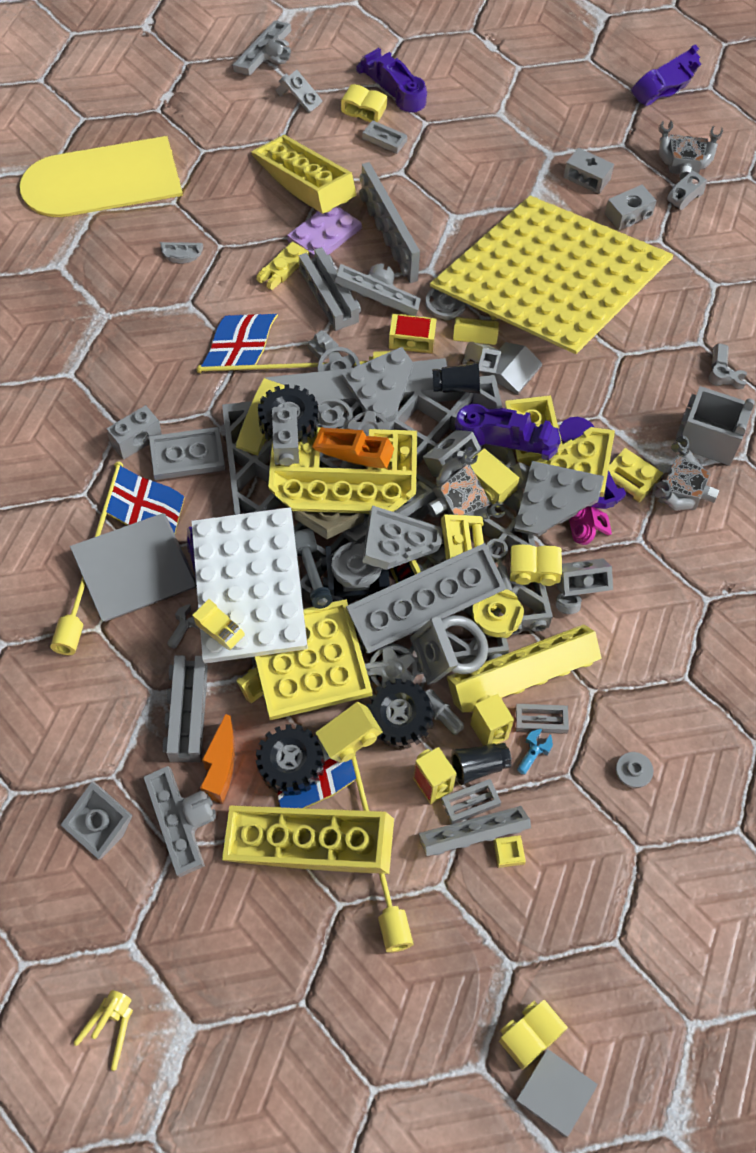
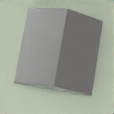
(515, 367)
(97, 821)

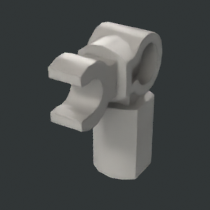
(720, 373)

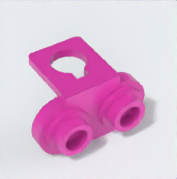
(585, 524)

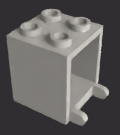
(715, 424)

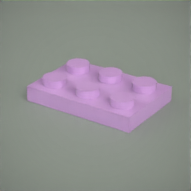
(325, 231)

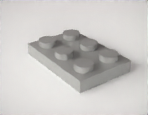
(186, 453)

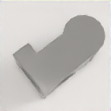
(686, 191)
(484, 354)

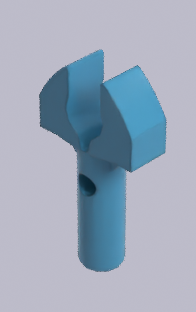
(534, 750)

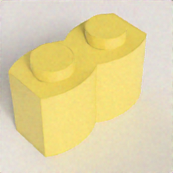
(363, 103)
(535, 564)
(532, 1033)

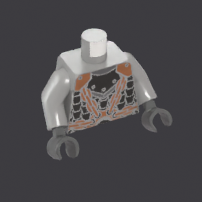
(686, 152)
(685, 481)
(460, 490)

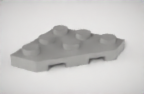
(380, 383)
(555, 496)
(398, 539)

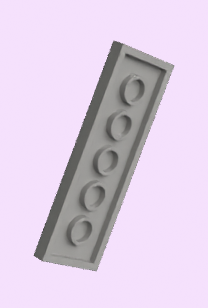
(389, 223)
(427, 595)

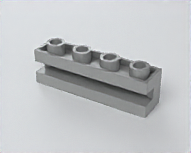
(333, 299)
(186, 710)

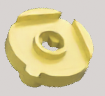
(503, 625)

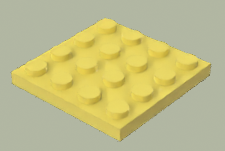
(322, 674)

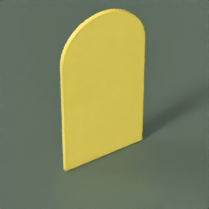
(101, 178)

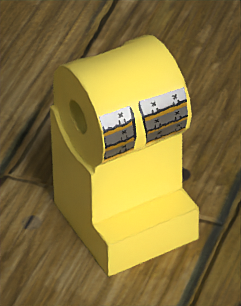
(218, 625)

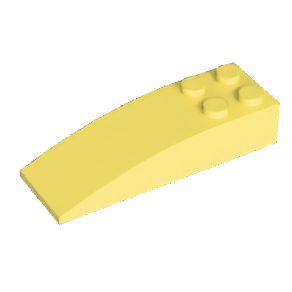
(306, 173)
(310, 838)

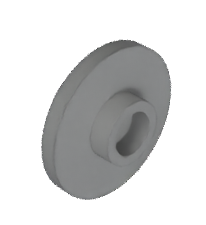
(634, 770)

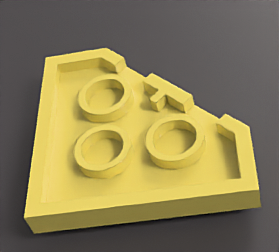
(587, 453)

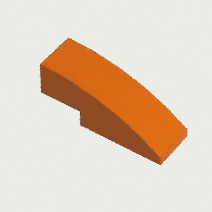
(354, 447)
(220, 762)

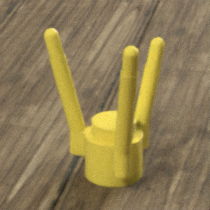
(113, 1008)

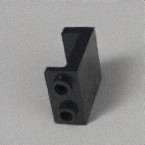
(336, 588)

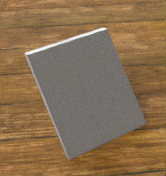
(133, 567)

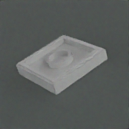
(556, 1093)

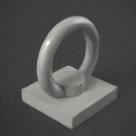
(436, 652)

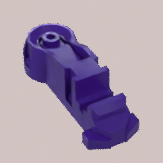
(668, 78)
(395, 79)
(574, 428)
(508, 429)

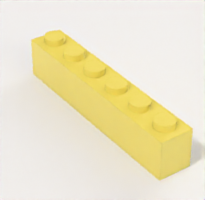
(526, 667)

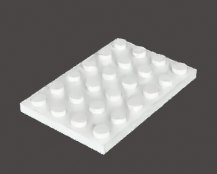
(253, 578)

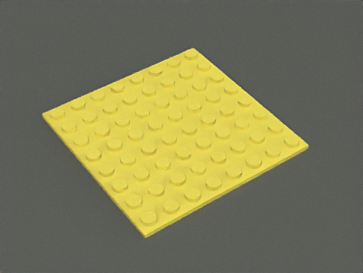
(552, 273)

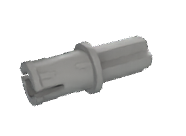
(444, 714)

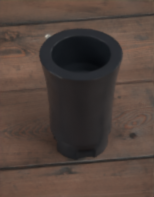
(457, 379)
(480, 761)

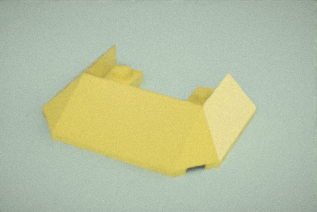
(347, 490)

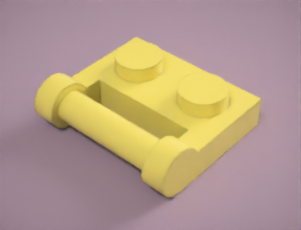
(636, 471)
(457, 534)

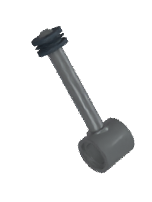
(306, 545)

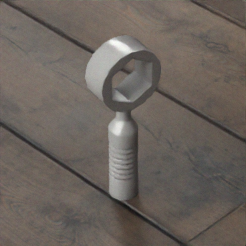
(499, 558)

